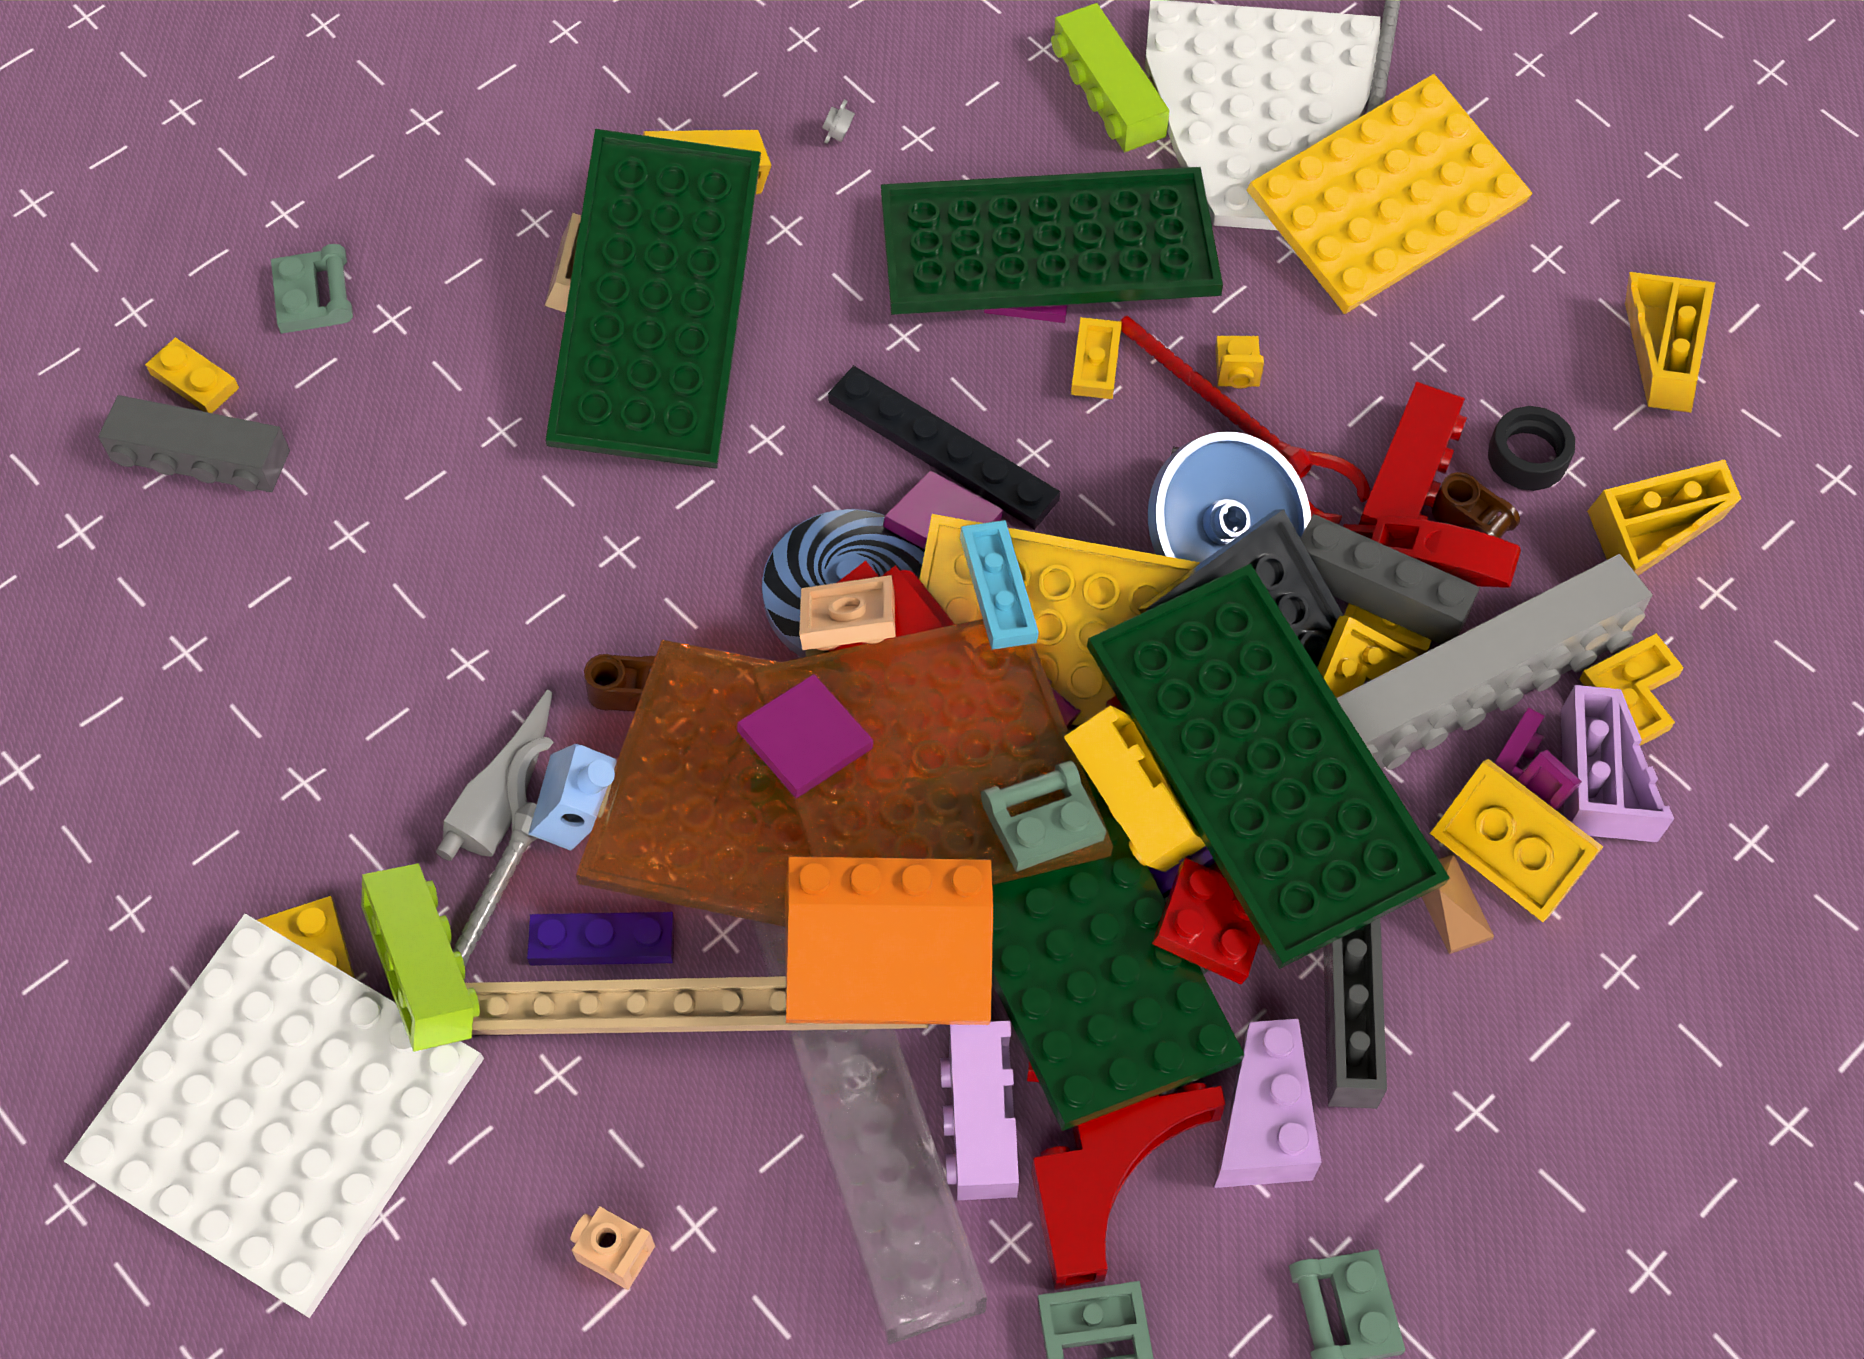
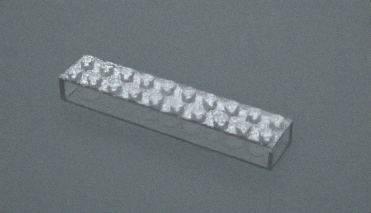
(885, 1171)

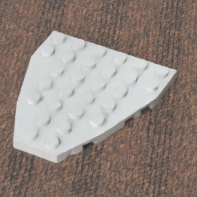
(1254, 89)

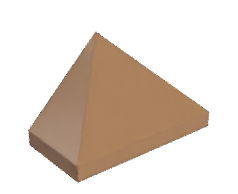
(1457, 911)

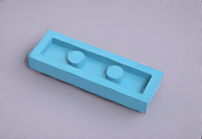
(998, 585)

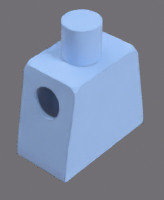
(574, 787)

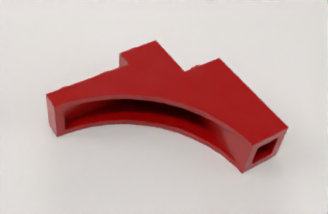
(1081, 1185)

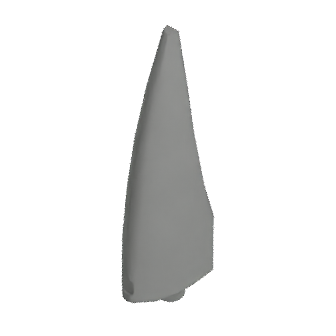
(483, 810)

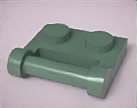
(298, 293)
(1047, 829)
(1362, 1305)
(1094, 1318)

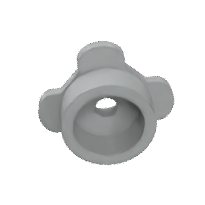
(838, 122)

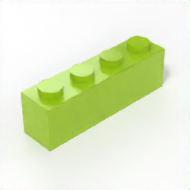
(1110, 77)
(418, 957)

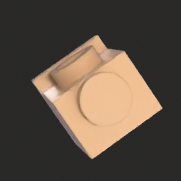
(621, 1260)

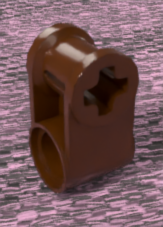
(1476, 508)
(629, 676)

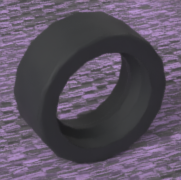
(1543, 424)

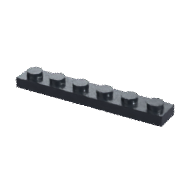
(944, 447)

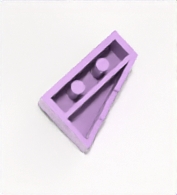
(1604, 752)
(1271, 1111)
(980, 1112)

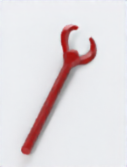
(1299, 458)

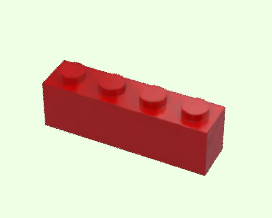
(1416, 455)

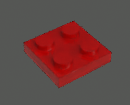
(1207, 923)

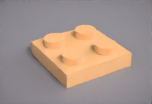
(847, 613)

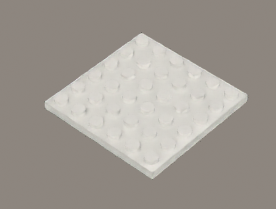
(273, 1114)

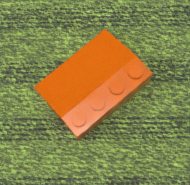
(888, 941)

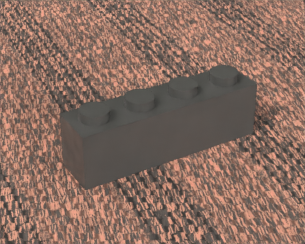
(194, 444)
(1389, 581)
(1355, 1019)

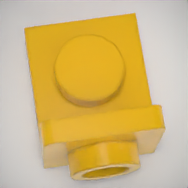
(1238, 361)

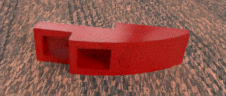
(1451, 548)

